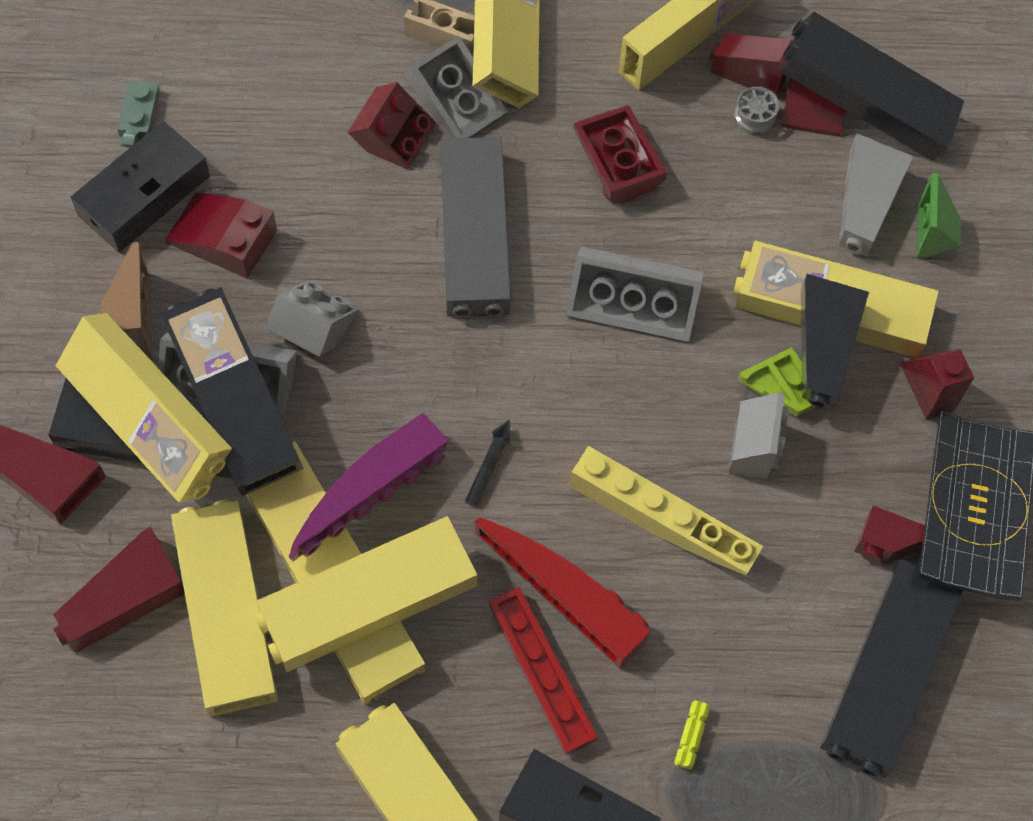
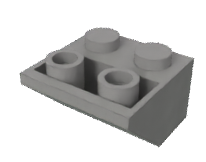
(311, 317)
(758, 436)

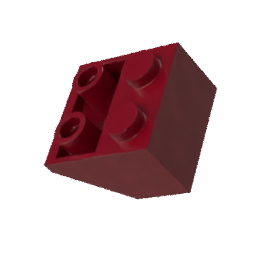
(392, 125)

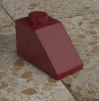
(888, 536)

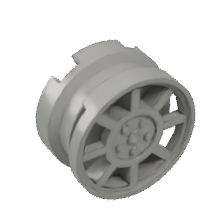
(756, 111)

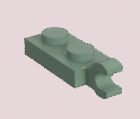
(137, 111)

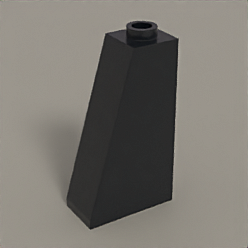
(828, 334)

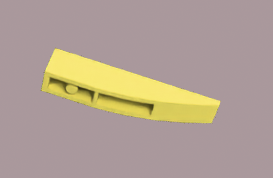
(661, 512)

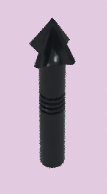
(500, 437)

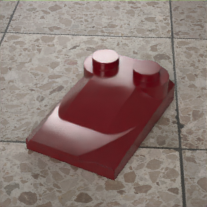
(620, 154)

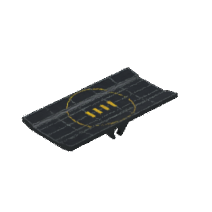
(978, 508)

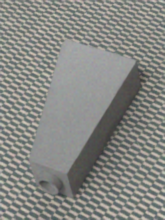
(870, 189)

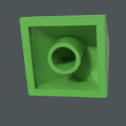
(937, 220)

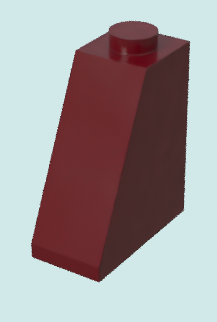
(750, 60)
(938, 380)

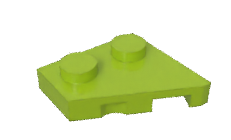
(779, 375)

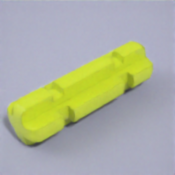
(692, 735)

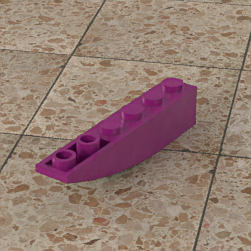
(370, 480)

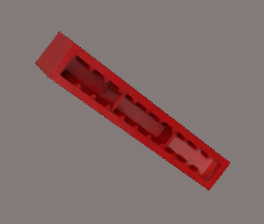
(571, 592)

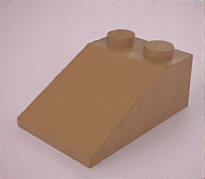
(129, 299)

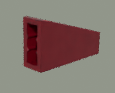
(46, 473)
(119, 593)

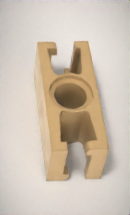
(439, 24)

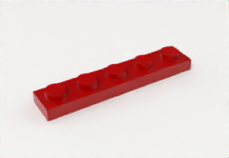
(543, 671)

